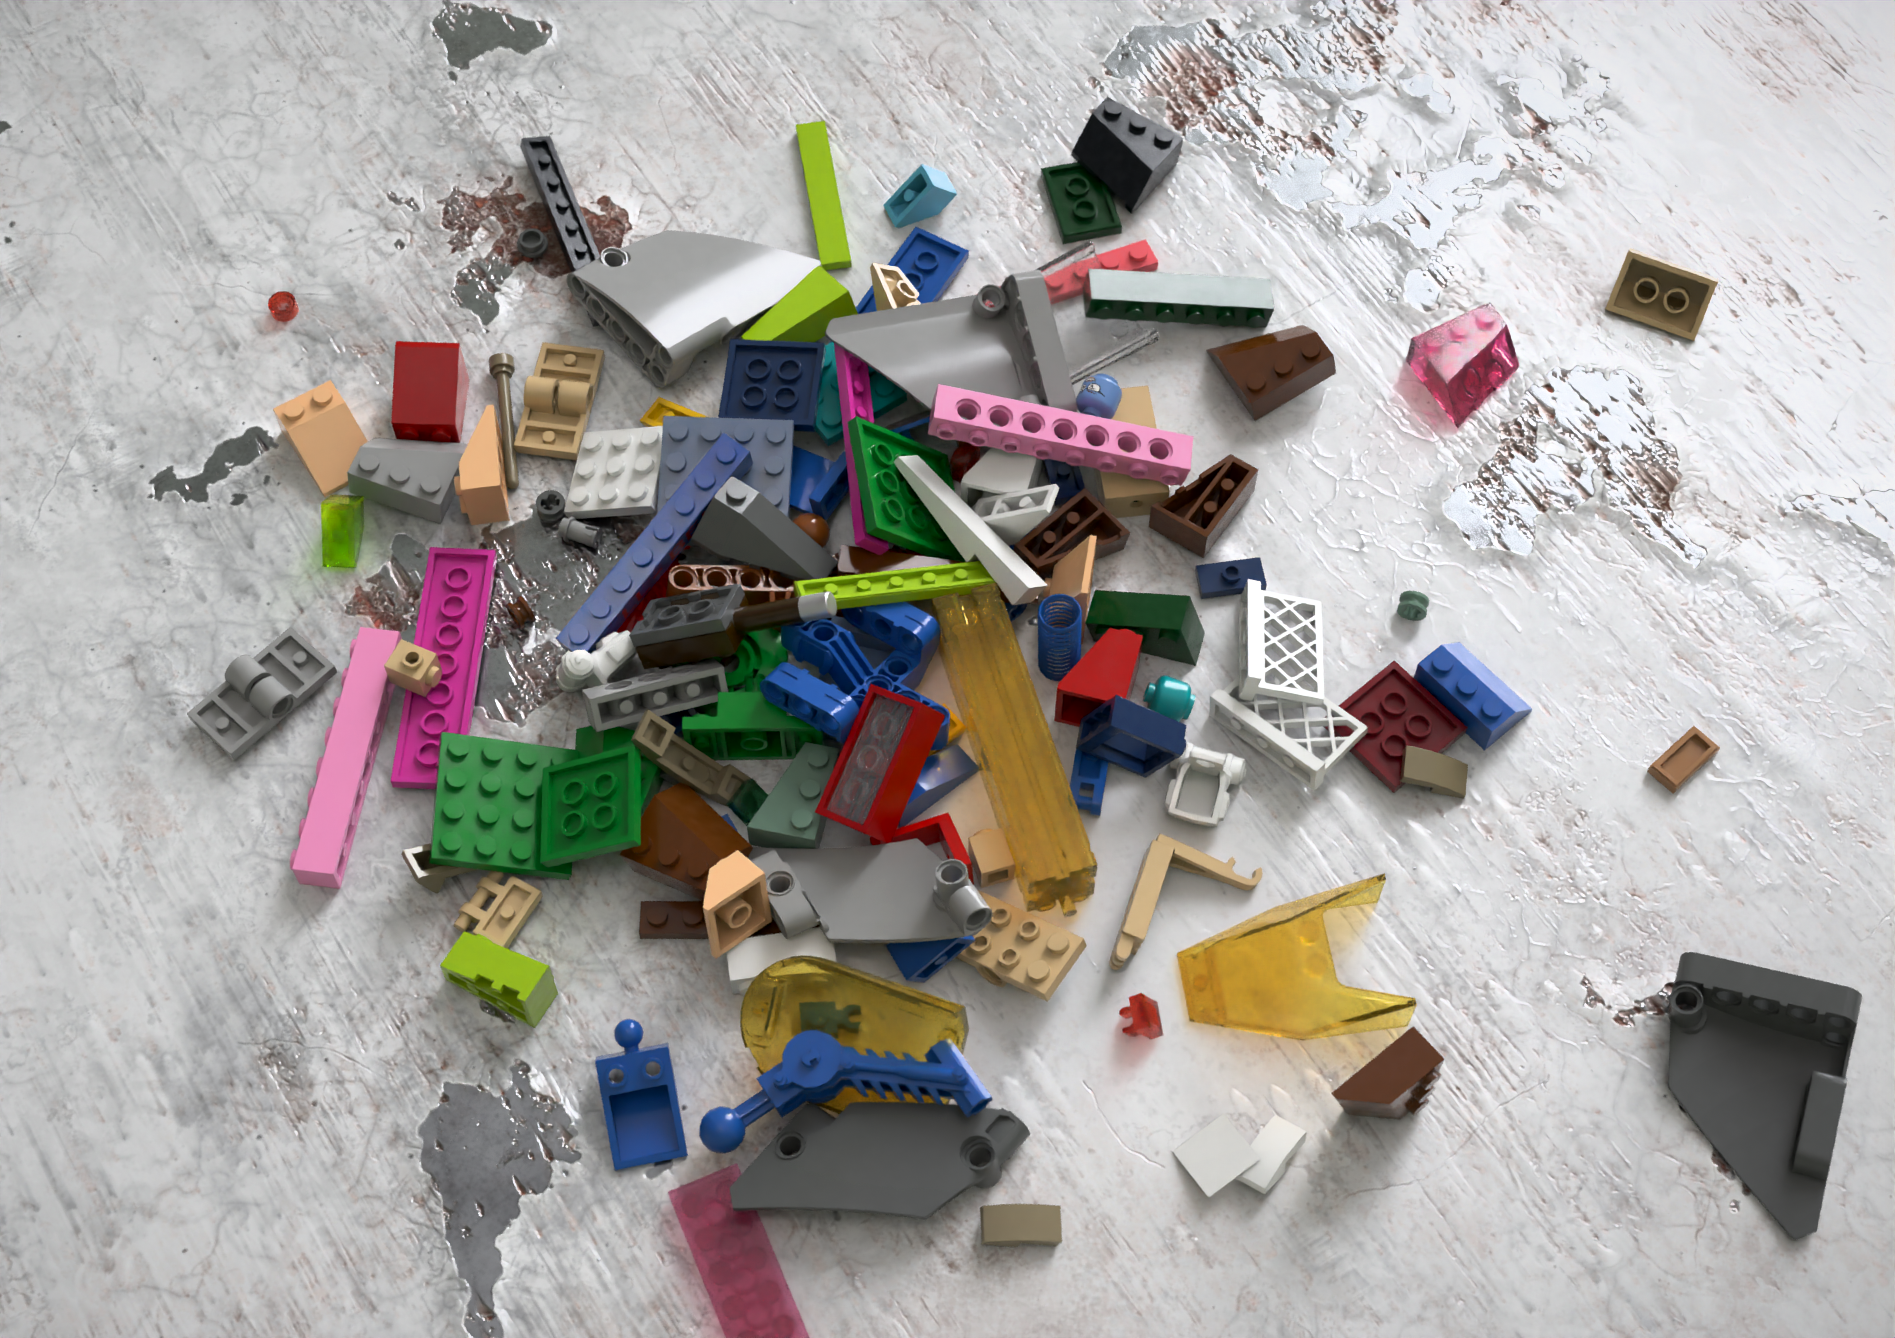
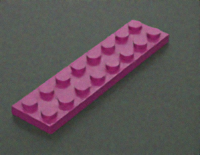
(453, 627)

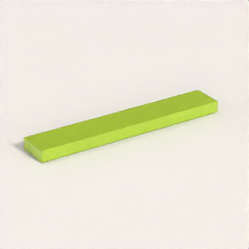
(823, 196)
(898, 584)

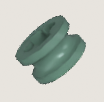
(1413, 605)

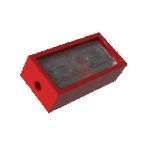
(880, 763)

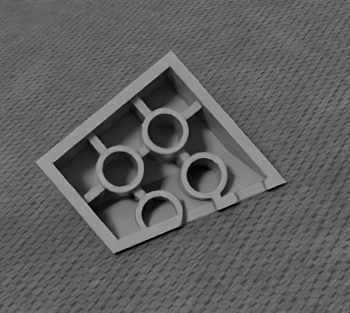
(407, 475)

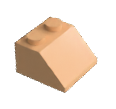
(734, 902)

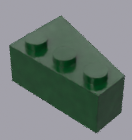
(1164, 620)

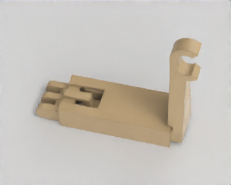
(1149, 881)

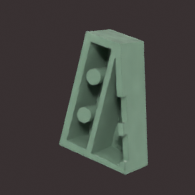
(788, 812)

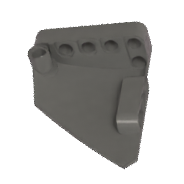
(1764, 1075)

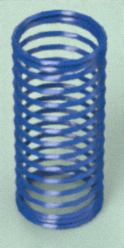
(1059, 641)

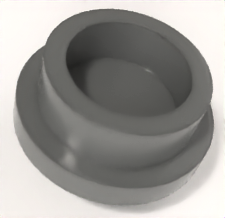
(532, 243)

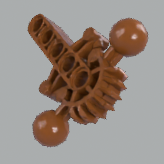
(764, 582)

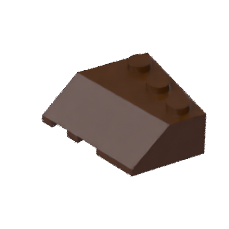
(1394, 1080)

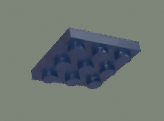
(773, 381)

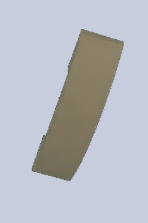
(685, 762)

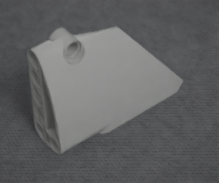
(683, 294)

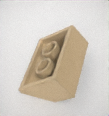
(1662, 294)

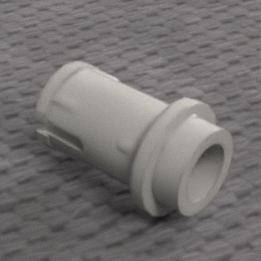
(573, 530)

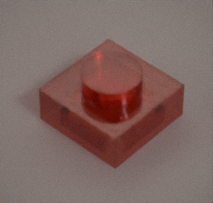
(963, 460)

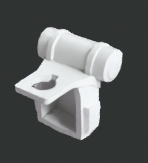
(597, 668)
(1201, 785)

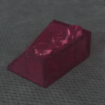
(1464, 360)

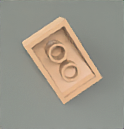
(322, 435)
(482, 474)
(1074, 578)

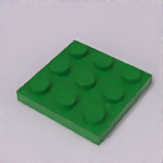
(591, 806)

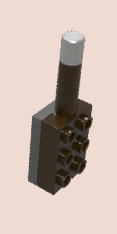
(715, 623)

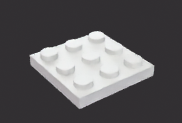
(616, 473)

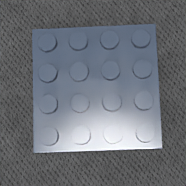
(768, 440)

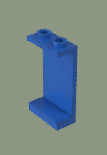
(817, 482)

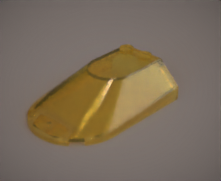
(852, 1008)

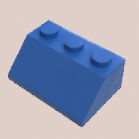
(1471, 693)

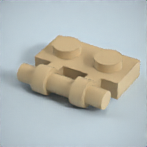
(506, 914)

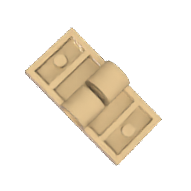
(559, 401)
(1022, 950)

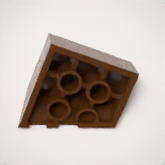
(1274, 367)
(682, 841)

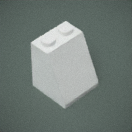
(1000, 474)

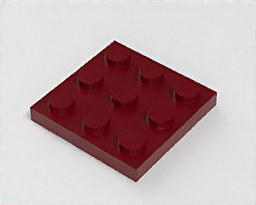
(1396, 716)

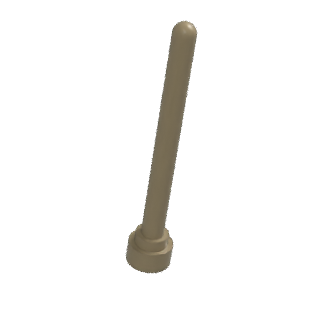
(501, 368)

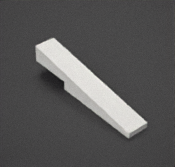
(970, 533)

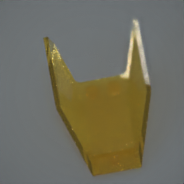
(1281, 977)

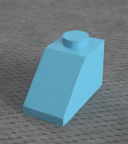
(920, 197)

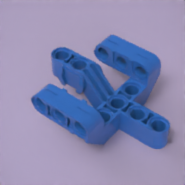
(835, 652)

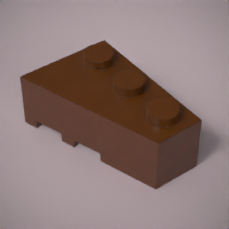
(1205, 507)
(1067, 529)

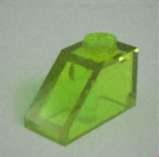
(342, 530)

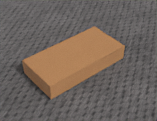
(1683, 759)

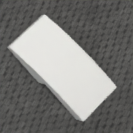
(1275, 1147)

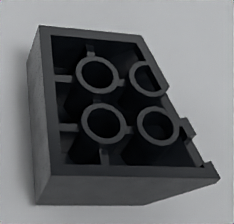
(1126, 151)

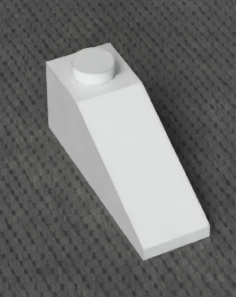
(1016, 512)

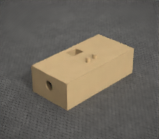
(1120, 492)

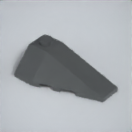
(754, 531)

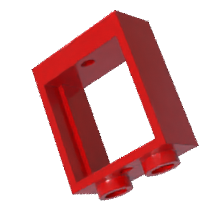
(932, 831)

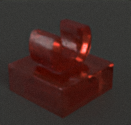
(1145, 1017)

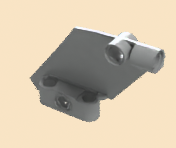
(871, 893)

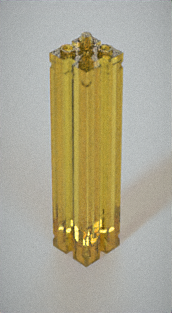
(1014, 750)

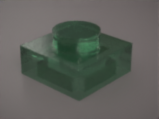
(747, 800)

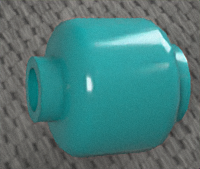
(1170, 698)

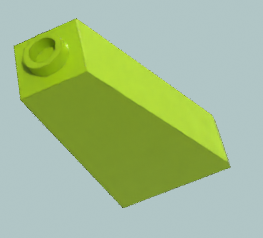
(804, 310)

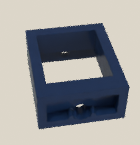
(1131, 736)

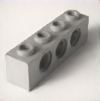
(658, 691)

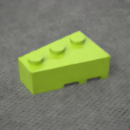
(501, 977)

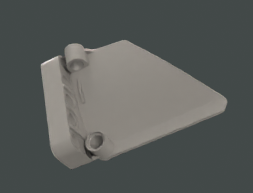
(967, 345)

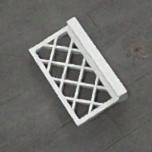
(1252, 659)
(1274, 743)

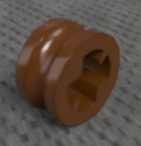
(520, 612)

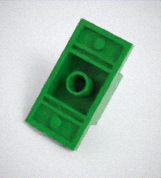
(748, 728)

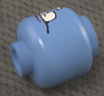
(1099, 396)

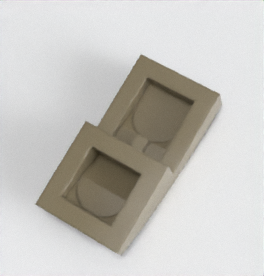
(1434, 770)
(1020, 1223)

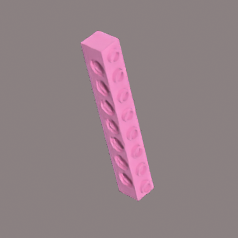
(1076, 429)

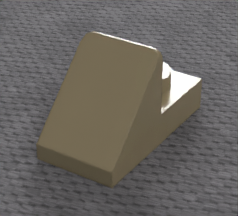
(429, 875)

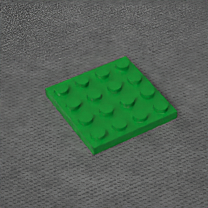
(888, 500)
(492, 805)

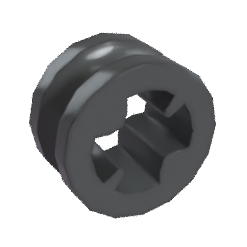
(543, 501)

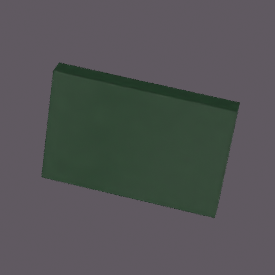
(1080, 203)

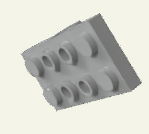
(261, 692)

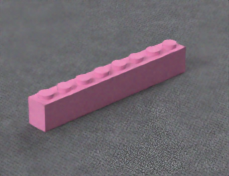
(347, 762)

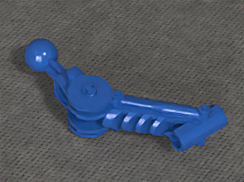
(819, 1069)

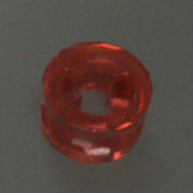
(280, 298)

